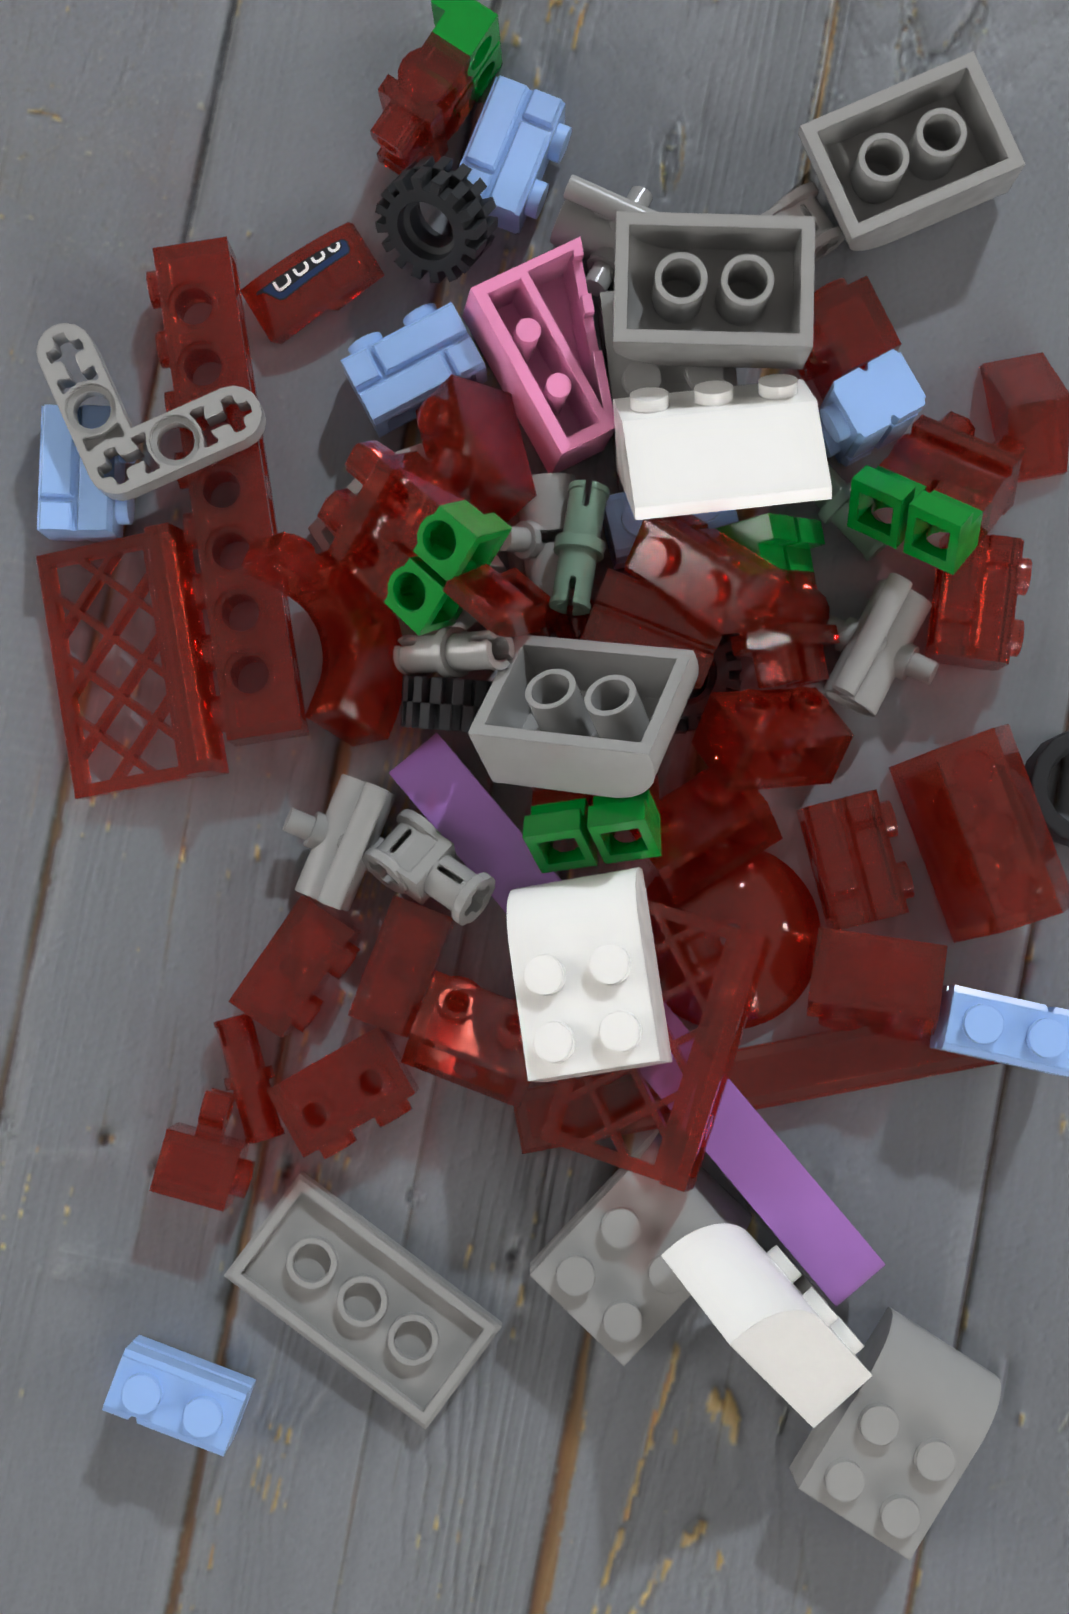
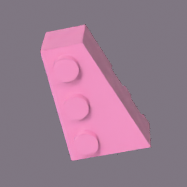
(546, 353)

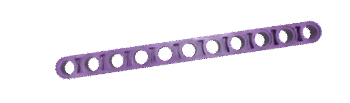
(740, 1138)

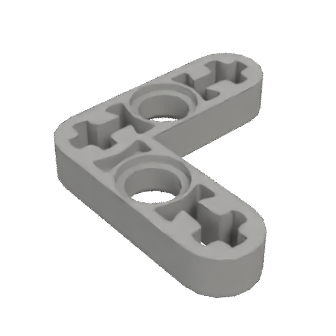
(120, 437)

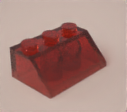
(982, 835)

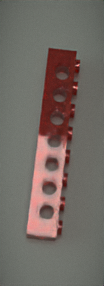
(209, 275)

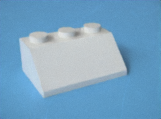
(720, 447)

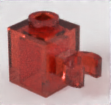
(203, 1162)

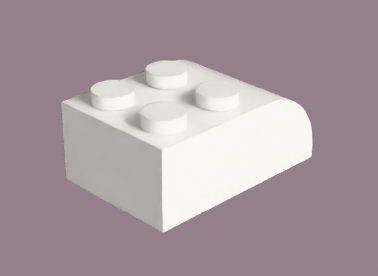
(586, 976)
(771, 1317)

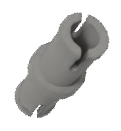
(453, 652)

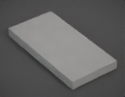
(363, 1299)

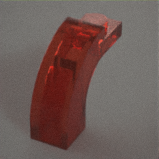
(357, 634)

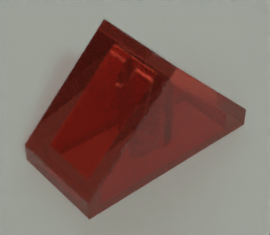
(1032, 406)

